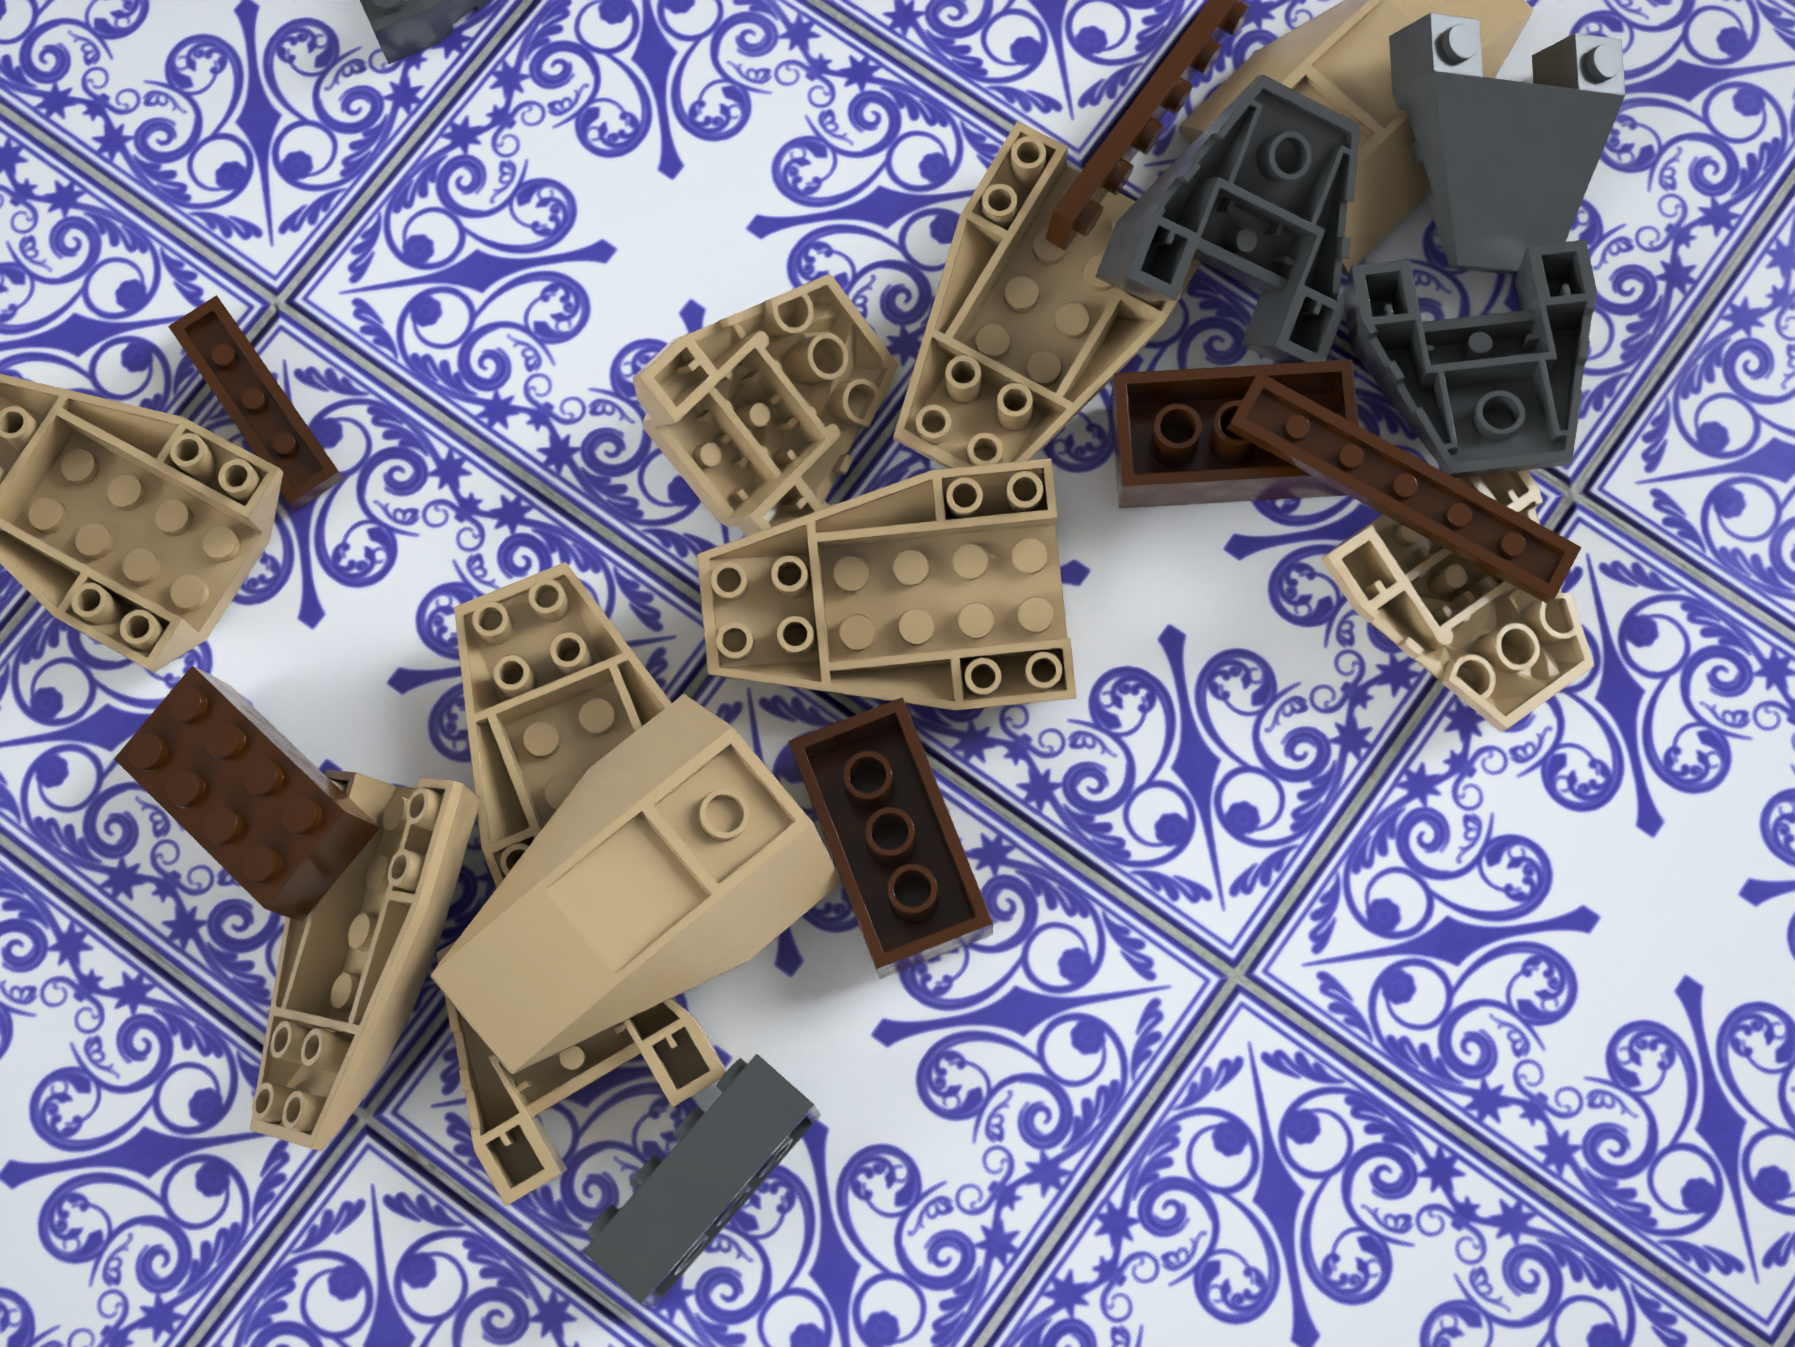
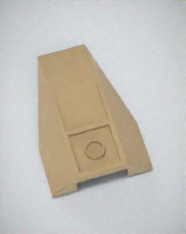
(1346, 66)
(1019, 323)
(127, 517)
(902, 592)
(543, 702)
(636, 889)
(360, 958)

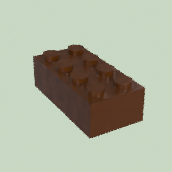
(1176, 440)
(246, 794)
(891, 838)

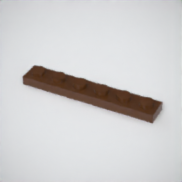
(1141, 123)
(1404, 488)

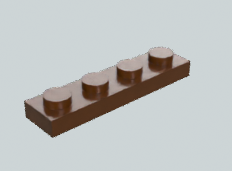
(255, 401)

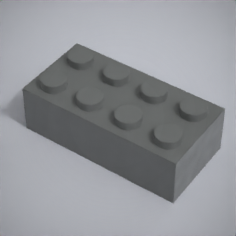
(701, 1181)

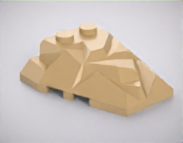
(767, 403)
(1459, 621)

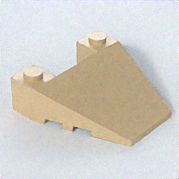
(506, 1106)

